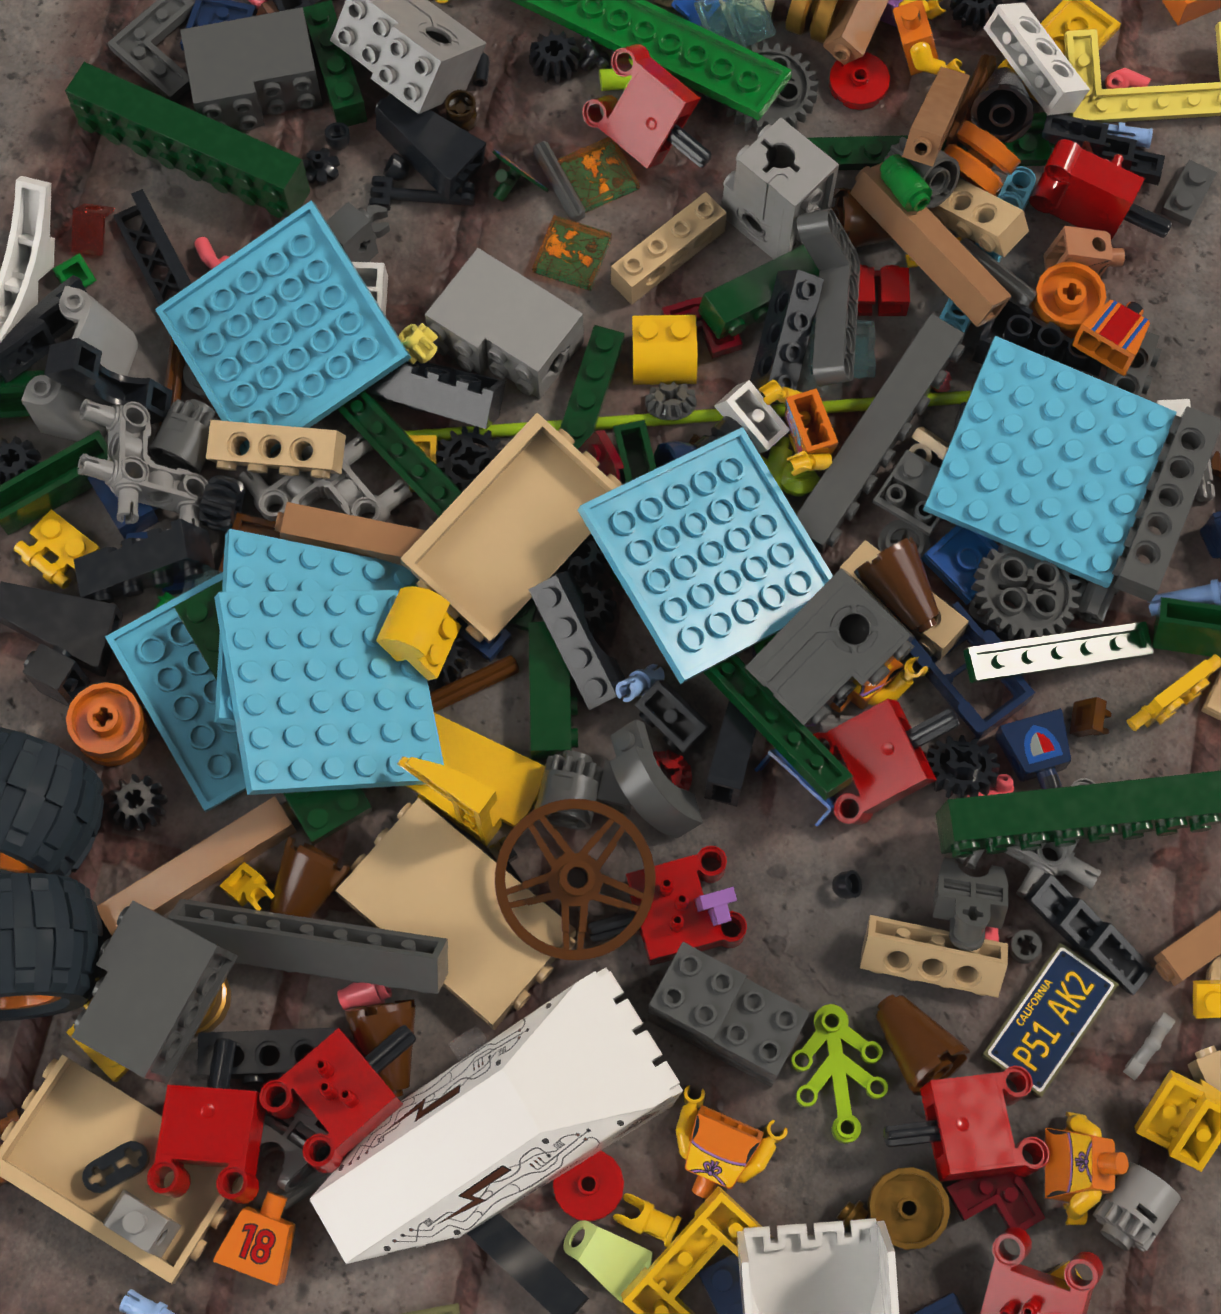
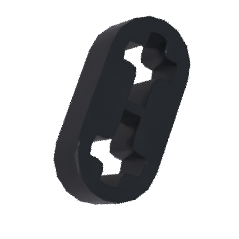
(111, 1159)

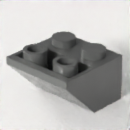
(907, 492)

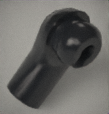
(481, 73)

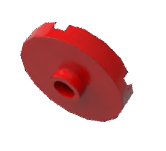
(855, 92)
(595, 1203)

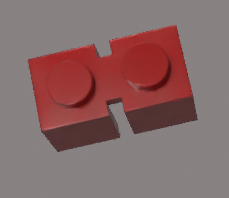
(892, 290)

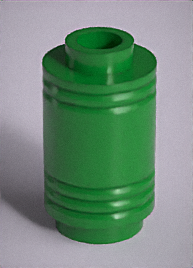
(905, 183)

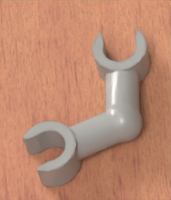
(1151, 1045)

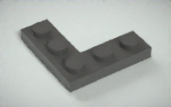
(138, 47)

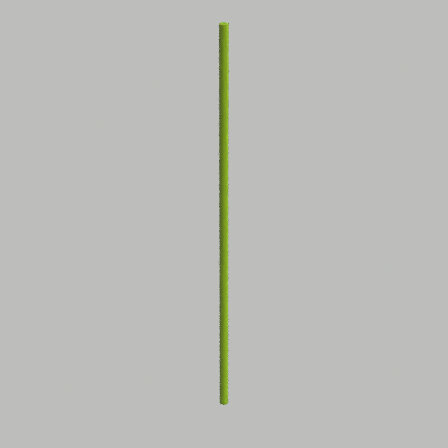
(696, 416)

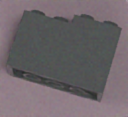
(251, 68)
(829, 645)
(153, 992)
(726, 1014)

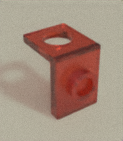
(89, 228)

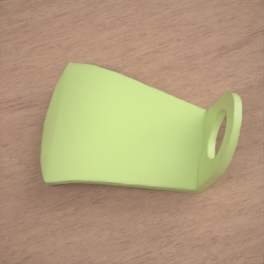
(607, 1256)

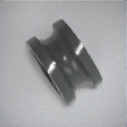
(1035, 943)

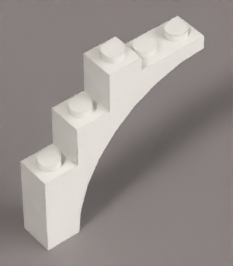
(28, 252)

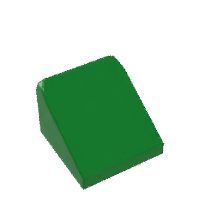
(77, 267)

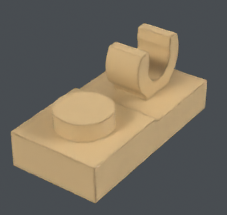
(930, 443)

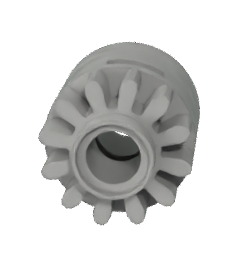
(1136, 1208)

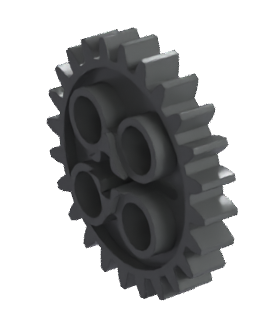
(800, 88)
(1024, 593)

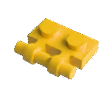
(60, 539)

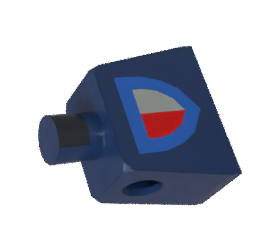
(1037, 747)

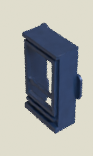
(943, 683)

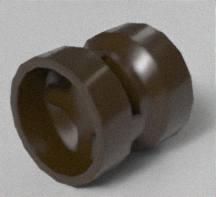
(461, 109)

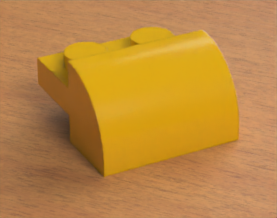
(664, 349)
(419, 630)
(1184, 1119)

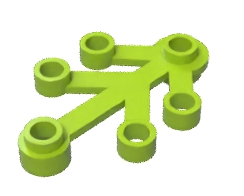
(838, 1066)

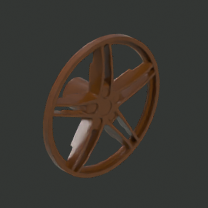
(575, 879)

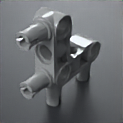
(130, 470)
(344, 489)
(1038, 864)

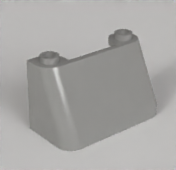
(57, 407)

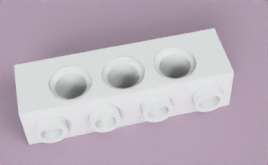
(1036, 58)

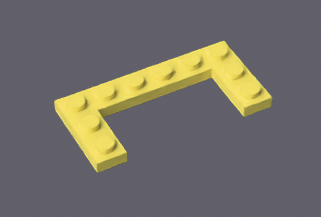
(1136, 102)

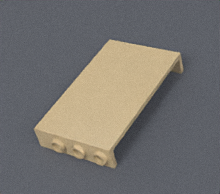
(509, 528)
(442, 885)
(81, 1119)

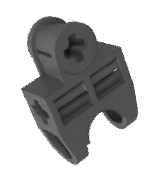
(970, 903)
(278, 1137)

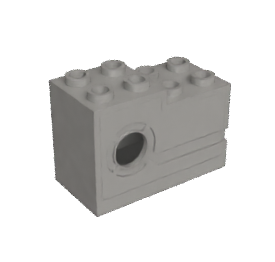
(409, 48)
(775, 184)
(505, 323)

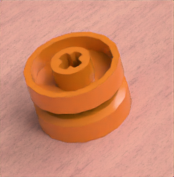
(983, 154)
(1068, 296)
(108, 724)

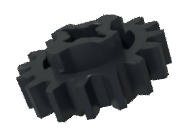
(457, 463)
(962, 767)

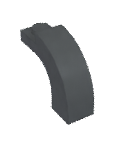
(646, 786)

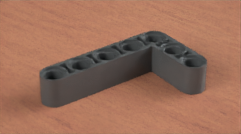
(839, 295)

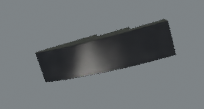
(1104, 145)
(35, 333)
(1089, 934)
(528, 1266)

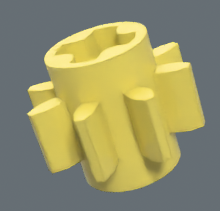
(419, 342)

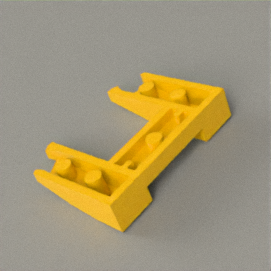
(455, 797)
(713, 1225)

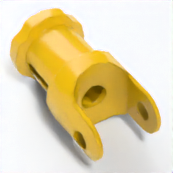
(650, 1220)

